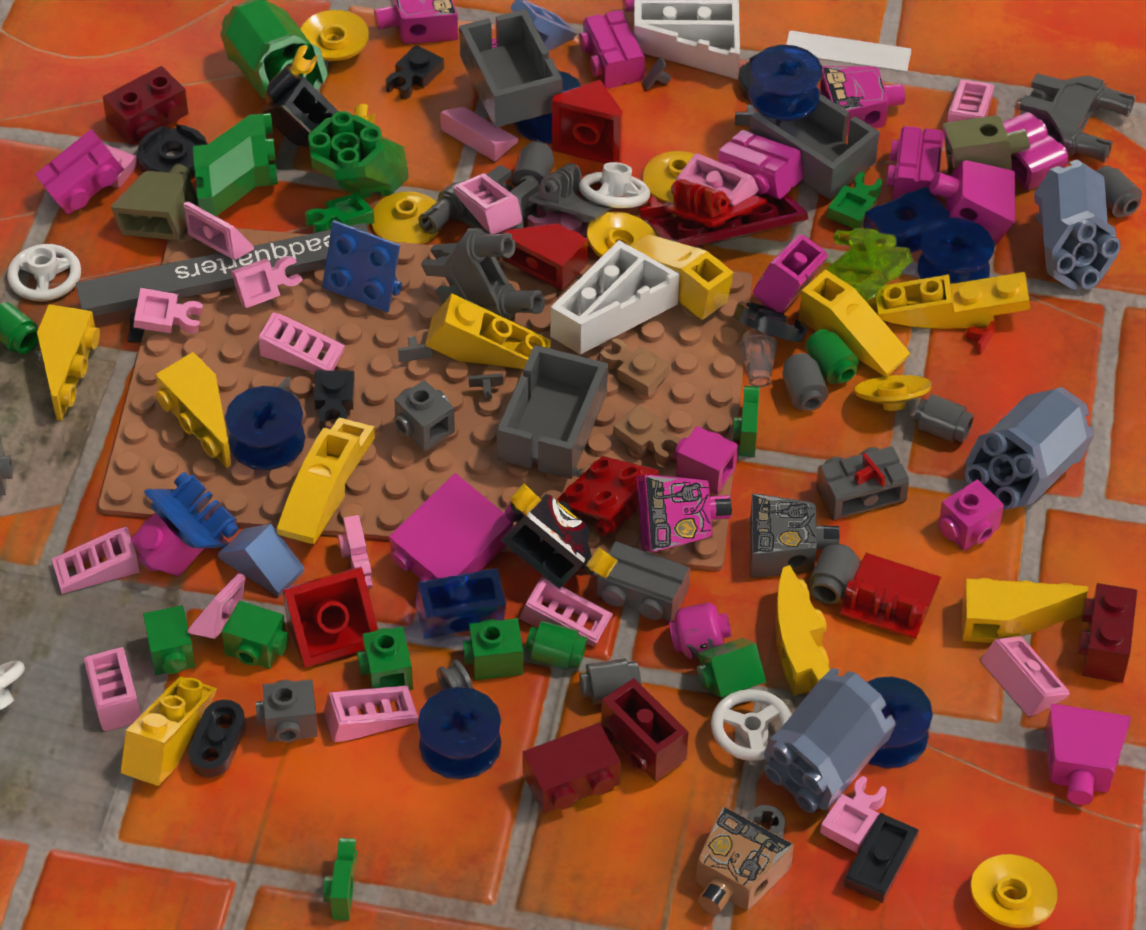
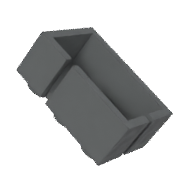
(517, 75)
(822, 140)
(560, 414)

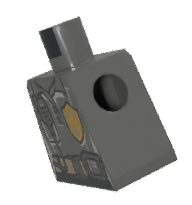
(785, 535)

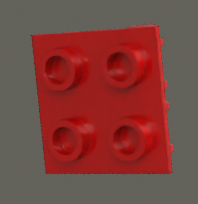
(707, 204)
(606, 492)
(890, 595)

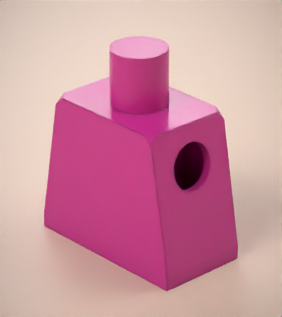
(980, 195)
(1084, 749)

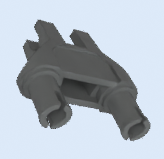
(1067, 107)
(451, 207)
(477, 276)

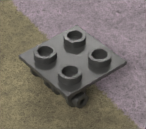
(562, 193)

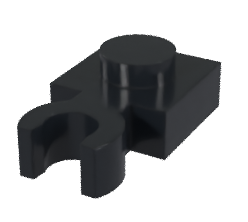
(417, 68)
(333, 395)

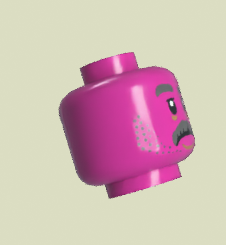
(699, 629)

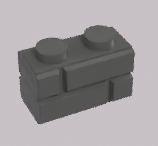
(846, 497)
(644, 583)

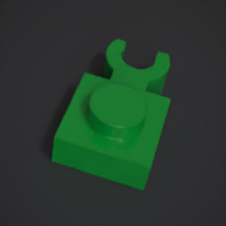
(851, 203)
(347, 210)
(746, 426)
(340, 886)

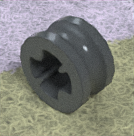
(453, 676)
(769, 814)

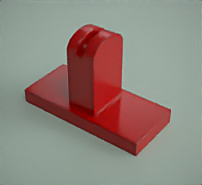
(654, 210)
(981, 336)
(869, 472)

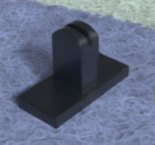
(135, 334)

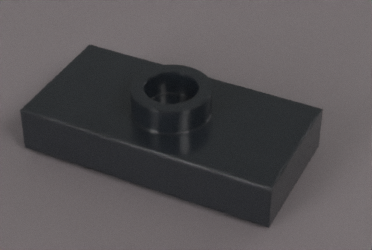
(881, 857)

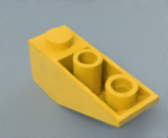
(702, 279)
(840, 309)
(480, 336)
(65, 344)
(193, 396)
(1016, 608)
(164, 730)

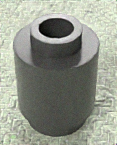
(533, 163)
(1121, 193)
(804, 382)
(943, 418)
(832, 573)
(606, 677)

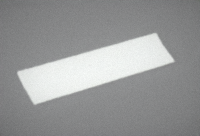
(852, 50)

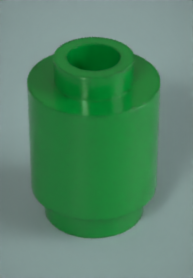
(17, 330)
(833, 356)
(556, 645)

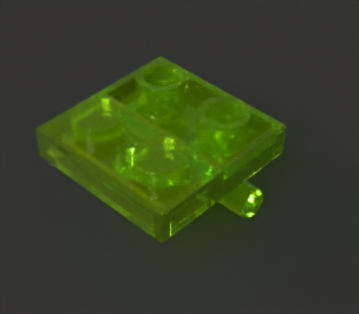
(870, 260)

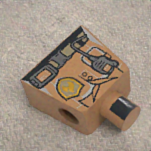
(740, 862)

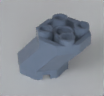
(1075, 225)
(1031, 447)
(828, 740)

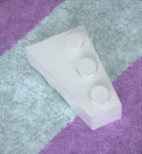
(691, 33)
(612, 298)

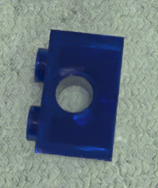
(906, 217)
(455, 601)

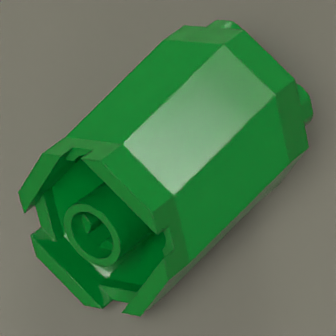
(264, 41)
(357, 155)
(235, 163)

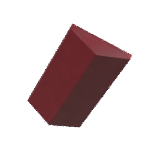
(764, 218)

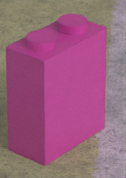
(450, 533)

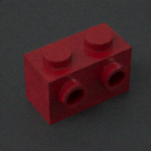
(145, 104)
(1109, 632)
(644, 730)
(571, 768)

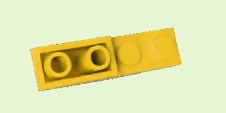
(943, 305)
(322, 479)
(799, 634)

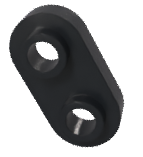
(216, 741)

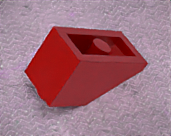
(549, 253)

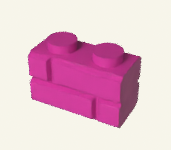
(612, 49)
(917, 159)
(769, 162)
(80, 172)
(789, 273)

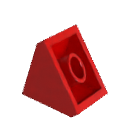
(587, 124)
(329, 616)

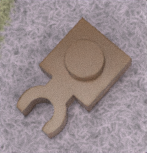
(638, 369)
(645, 432)

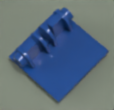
(362, 266)
(184, 508)

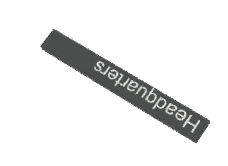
(200, 273)

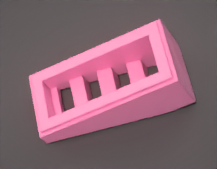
(971, 107)
(489, 203)
(281, 330)
(104, 546)
(547, 592)
(113, 689)
(355, 725)

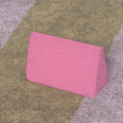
(476, 132)
(721, 177)
(215, 232)
(216, 614)
(1024, 675)

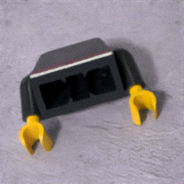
(297, 104)
(552, 538)

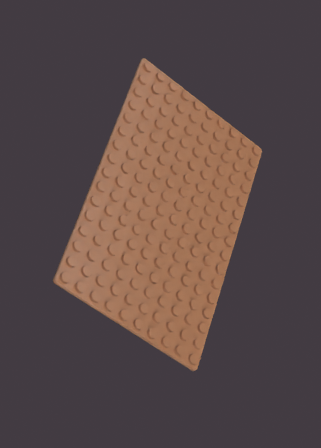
(396, 471)

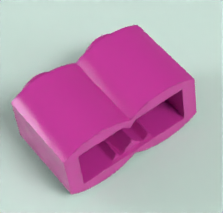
(1044, 152)

